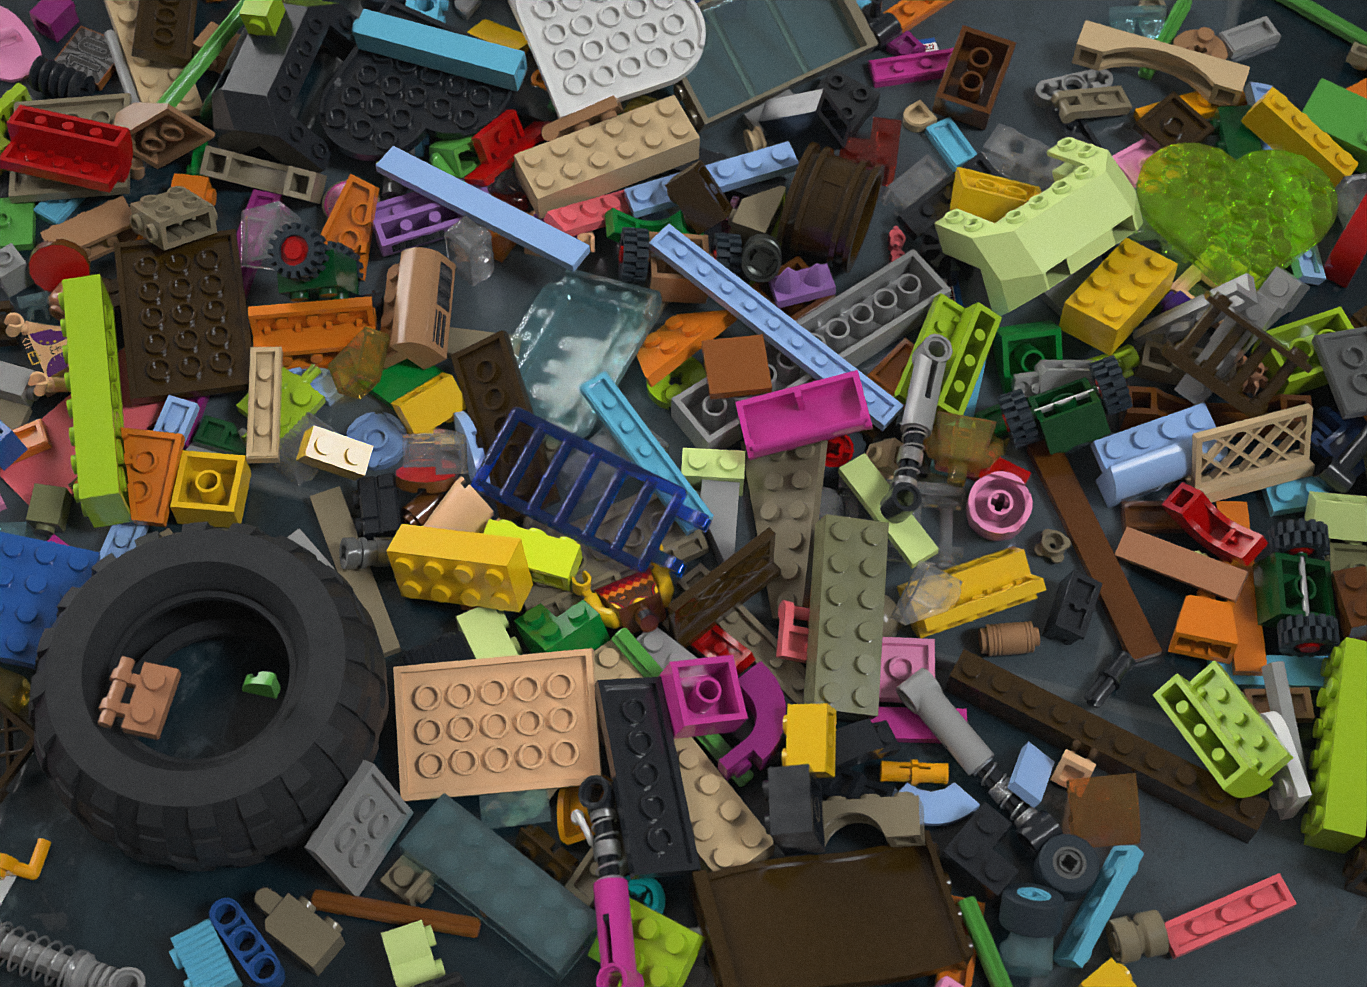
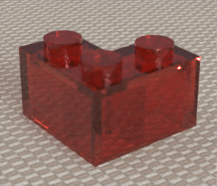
(879, 149)

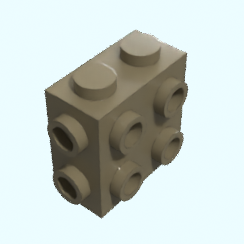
(173, 217)

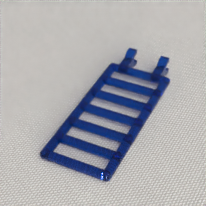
(596, 455)

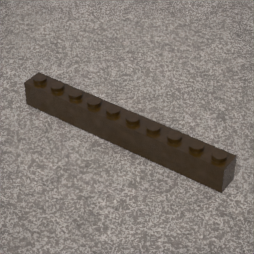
(1106, 744)

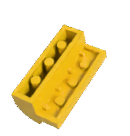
(987, 587)

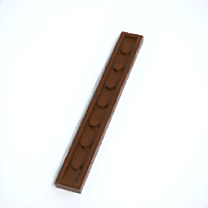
(1094, 552)

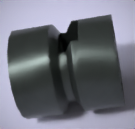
(761, 258)

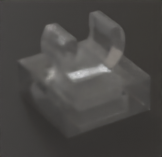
(504, 181)

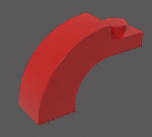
(1211, 527)

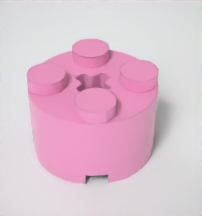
(1016, 506)

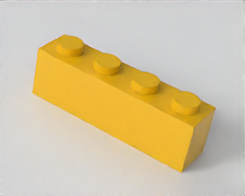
(1290, 130)

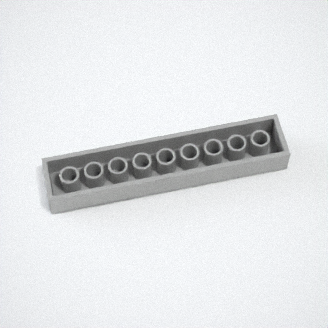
(851, 324)

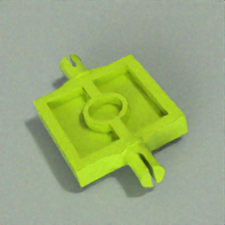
(296, 401)

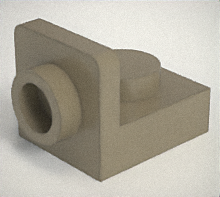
(408, 882)

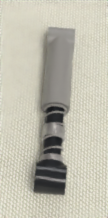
(916, 425)
(925, 697)

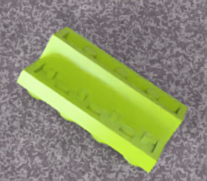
(971, 336)
(1224, 730)

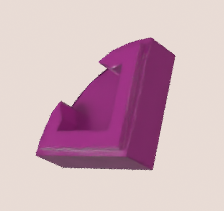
(905, 45)

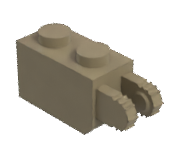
(299, 929)

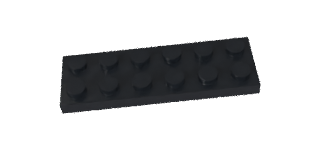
(646, 778)

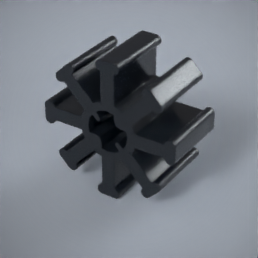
(933, 255)

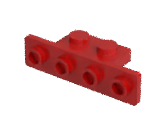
(499, 143)

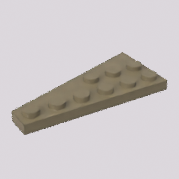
(787, 499)

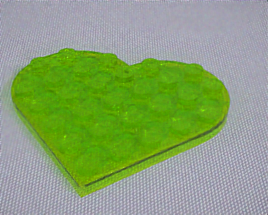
(1235, 212)

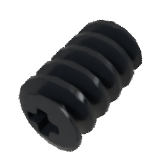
(58, 80)

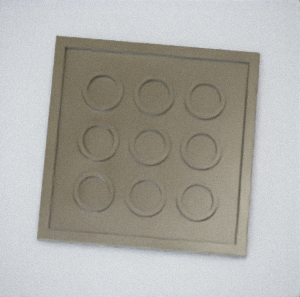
(97, 108)

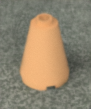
(461, 510)

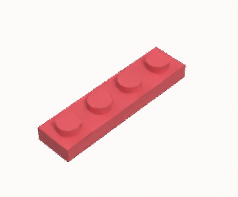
(586, 215)
(1228, 915)

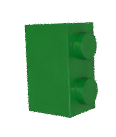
(1023, 346)

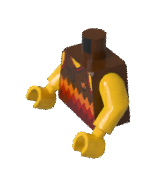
(631, 602)

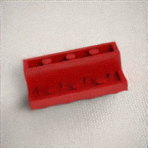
(67, 149)

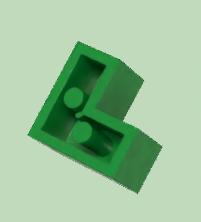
(573, 630)

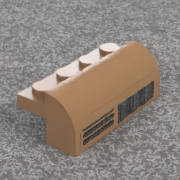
(418, 307)

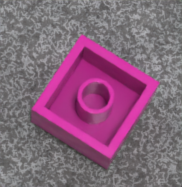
(703, 696)

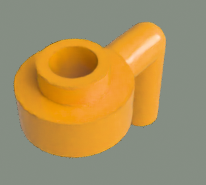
(10, 866)

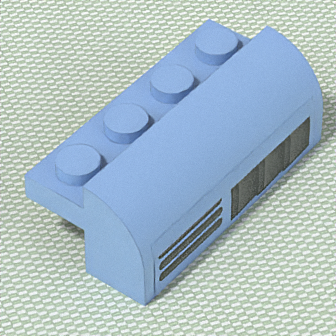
(1151, 455)

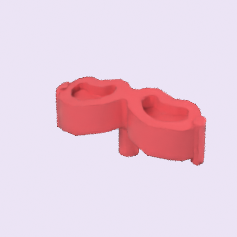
(896, 242)

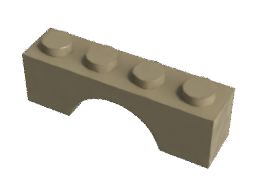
(263, 174)
(896, 817)

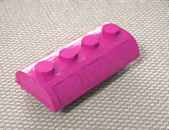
(803, 415)

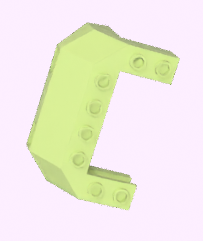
(1052, 233)

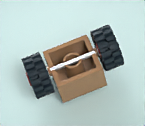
(642, 265)

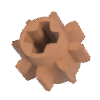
(1256, 379)

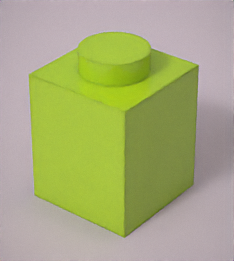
(262, 16)

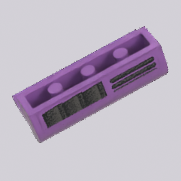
(412, 222)

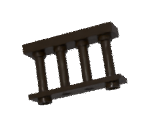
(1206, 371)

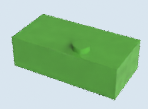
(1342, 117)

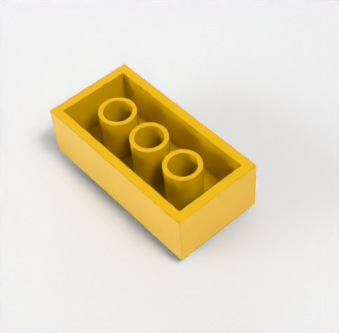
(1117, 296)
(460, 567)

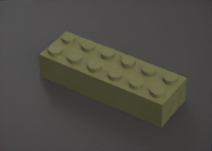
(847, 616)

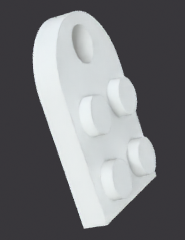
(1290, 784)

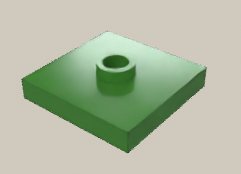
(17, 224)

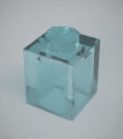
(1027, 956)

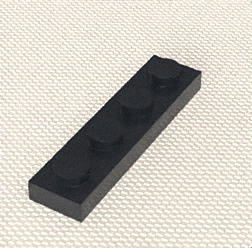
(937, 201)

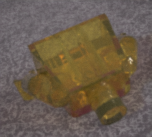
(963, 446)

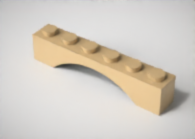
(1214, 78)

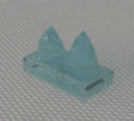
(1149, 18)
(515, 808)

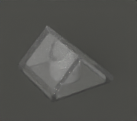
(258, 227)

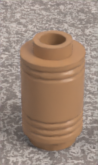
(1008, 638)

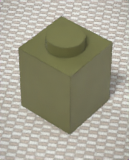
(49, 509)

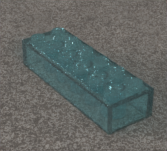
(501, 887)

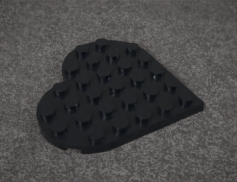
(397, 103)

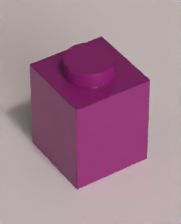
(54, 18)

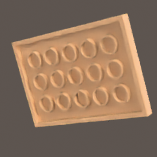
(497, 724)

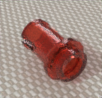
(516, 200)

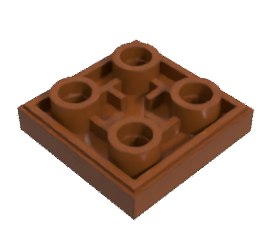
(736, 366)

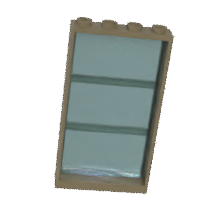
(765, 49)

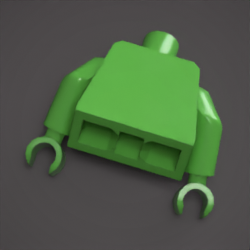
(455, 156)

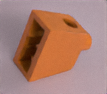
(1205, 629)

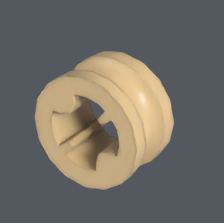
(754, 139)

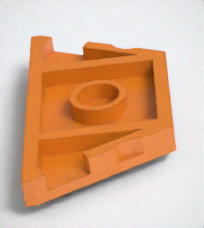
(679, 340)

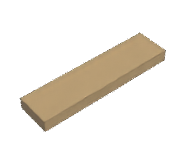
(264, 405)

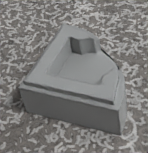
(466, 8)

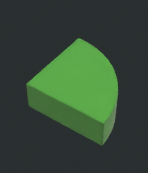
(265, 684)

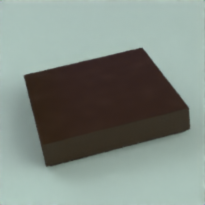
(1173, 123)

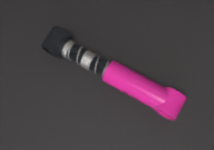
(610, 890)

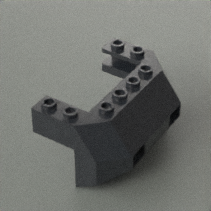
(265, 78)

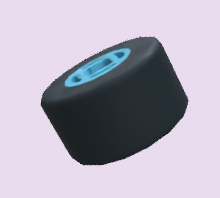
(1031, 910)

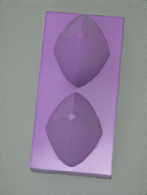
(802, 285)

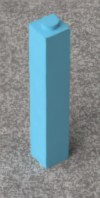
(440, 49)

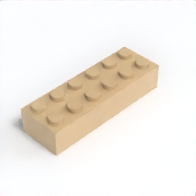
(607, 156)

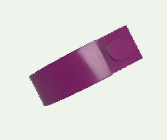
(767, 705)

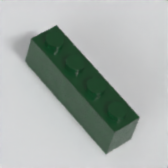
(1232, 134)

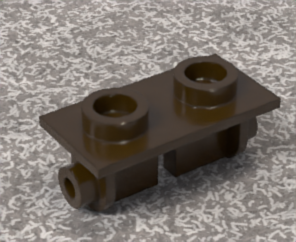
(536, 846)

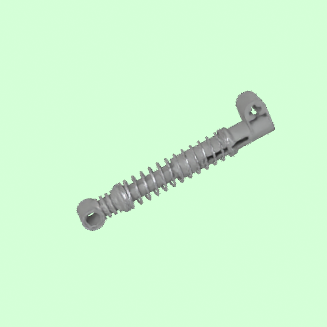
(74, 970)

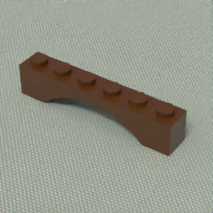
(1153, 403)

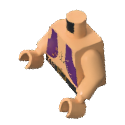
(45, 352)

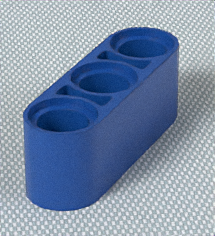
(240, 930)

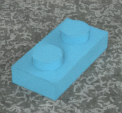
(1291, 496)

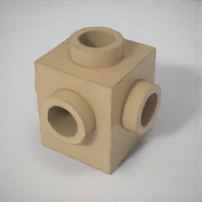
(884, 456)

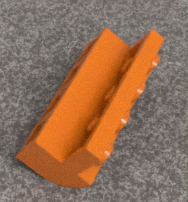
(311, 330)

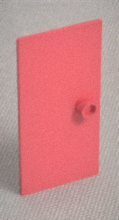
(54, 465)

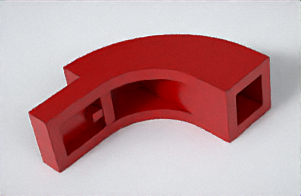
(1349, 248)

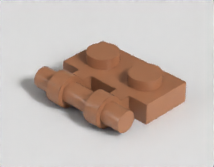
(149, 701)

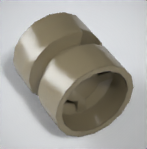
(1139, 936)

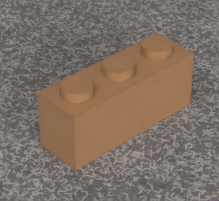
(96, 228)

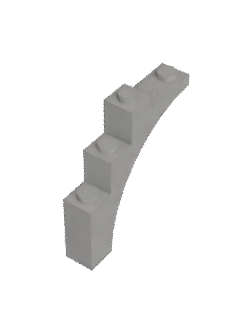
(1275, 298)

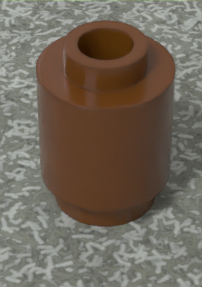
(420, 508)

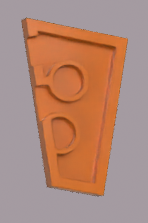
(353, 218)
(152, 471)

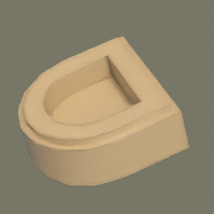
(918, 117)

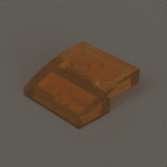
(1105, 810)

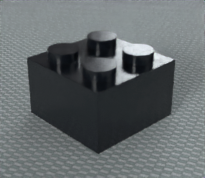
(795, 809)

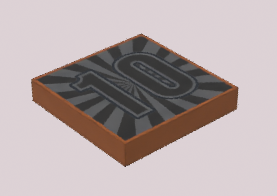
(89, 53)

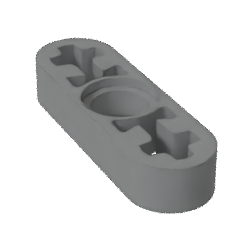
(1081, 79)

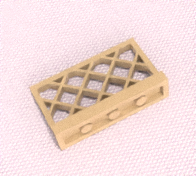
(1253, 473)

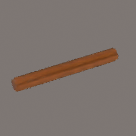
(395, 913)

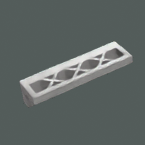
(1178, 321)

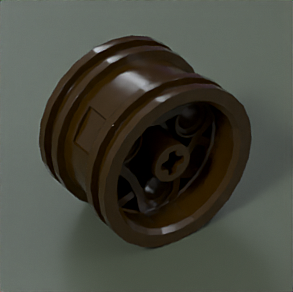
(830, 207)

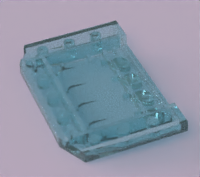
(574, 335)

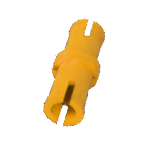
(914, 772)

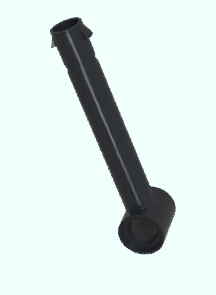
(1336, 473)

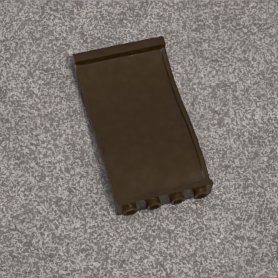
(831, 919)

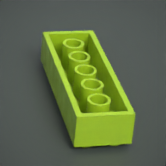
(1339, 763)

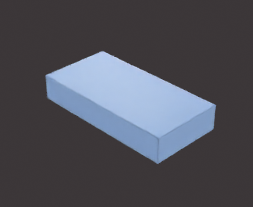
(1031, 775)

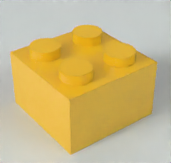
(210, 488)

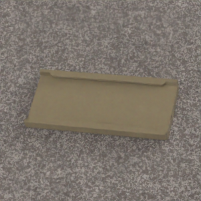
(605, 570)

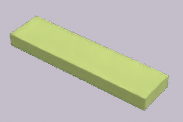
(870, 488)

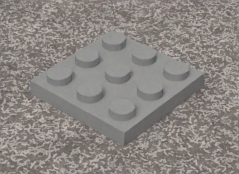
(359, 829)

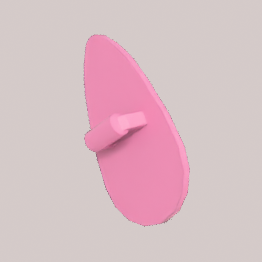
(17, 48)

